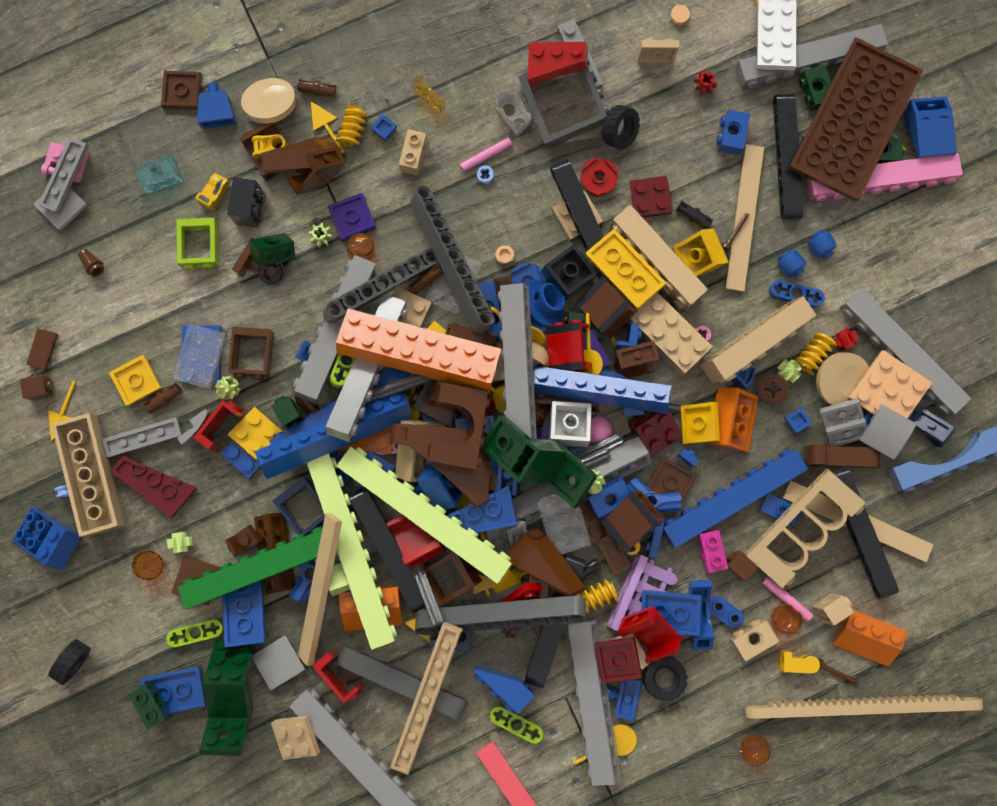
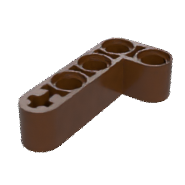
(833, 456)

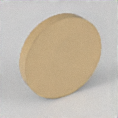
(268, 100)
(840, 376)

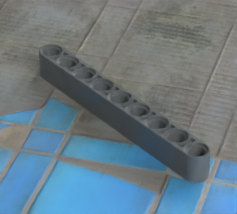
(452, 261)
(507, 615)

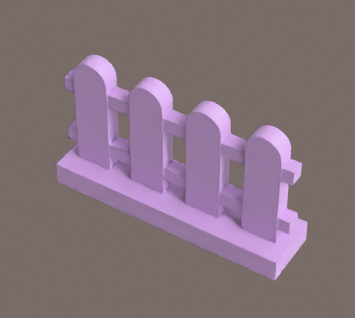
(632, 584)

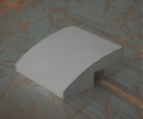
(70, 209)
(197, 422)
(844, 422)
(887, 431)
(505, 537)
(278, 662)

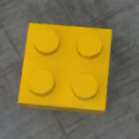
(135, 380)
(700, 423)
(254, 432)

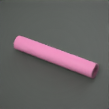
(486, 154)
(787, 598)

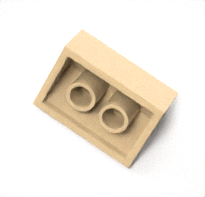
(410, 463)

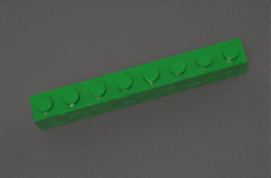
(250, 570)

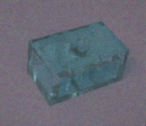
(168, 173)

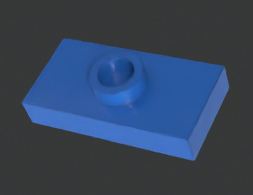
(776, 507)

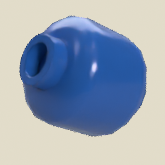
(822, 244)
(791, 263)

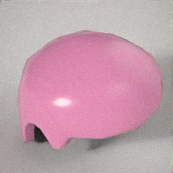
(600, 429)

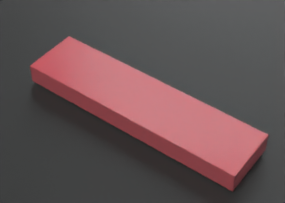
(504, 776)

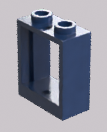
(290, 493)

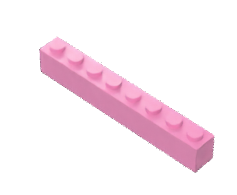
(899, 174)

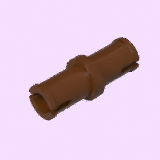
(316, 88)
(426, 279)
(163, 398)

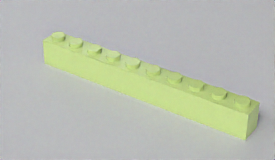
(425, 515)
(352, 556)

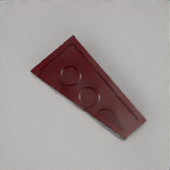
(158, 488)

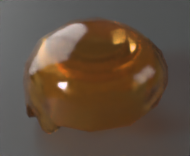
(360, 245)
(148, 565)
(786, 619)
(755, 750)

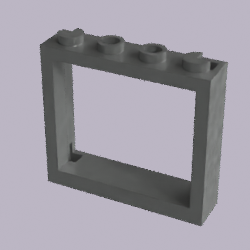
(575, 130)

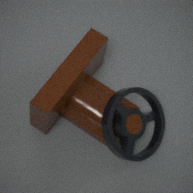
(265, 272)

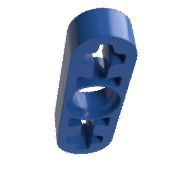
(803, 289)

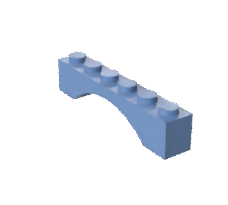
(911, 473)

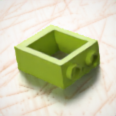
(198, 224)

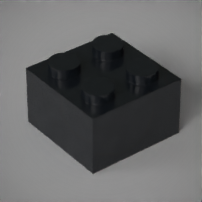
(246, 202)
(569, 271)

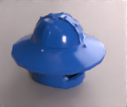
(545, 302)

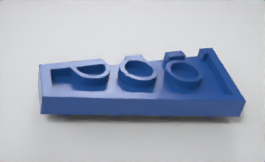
(490, 515)

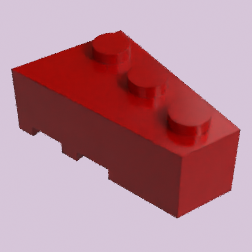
(555, 59)

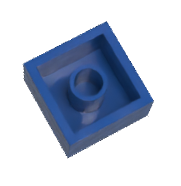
(437, 488)

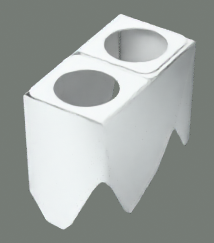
(513, 99)

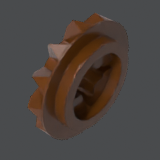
(767, 395)

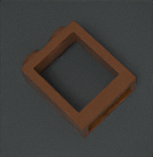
(252, 333)
(466, 571)

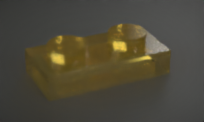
(429, 94)

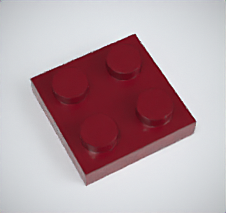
(651, 196)
(657, 431)
(618, 660)

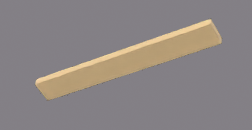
(746, 203)
(886, 533)
(319, 588)
(426, 698)

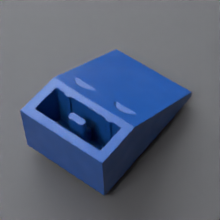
(931, 126)
(46, 538)
(507, 686)

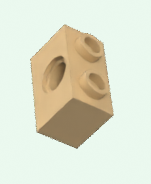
(413, 152)
(833, 609)
(765, 639)

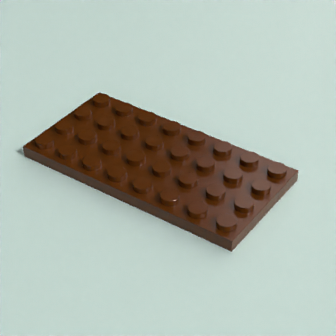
(855, 119)

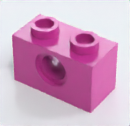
(712, 551)

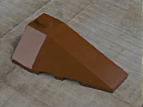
(292, 157)
(542, 560)

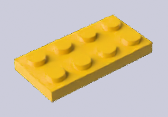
(625, 269)

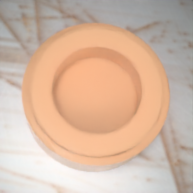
(679, 15)
(504, 255)

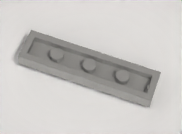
(570, 33)
(63, 175)
(142, 437)

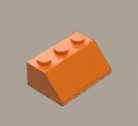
(736, 418)
(350, 614)
(870, 638)

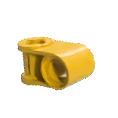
(266, 143)

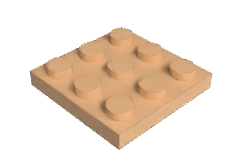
(890, 384)

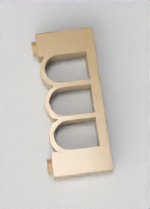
(773, 565)

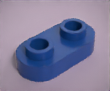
(726, 612)

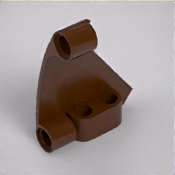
(472, 484)

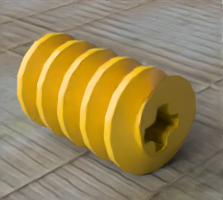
(351, 126)
(814, 352)
(599, 595)

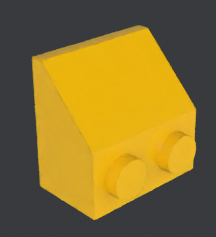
(701, 252)

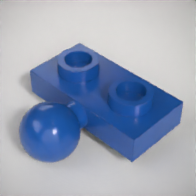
(626, 698)

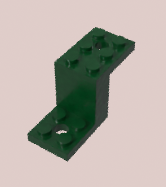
(538, 461)
(227, 700)

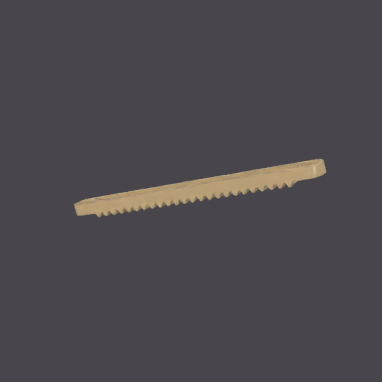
(863, 707)

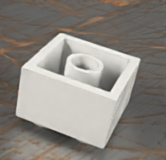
(570, 423)

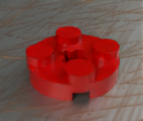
(597, 187)

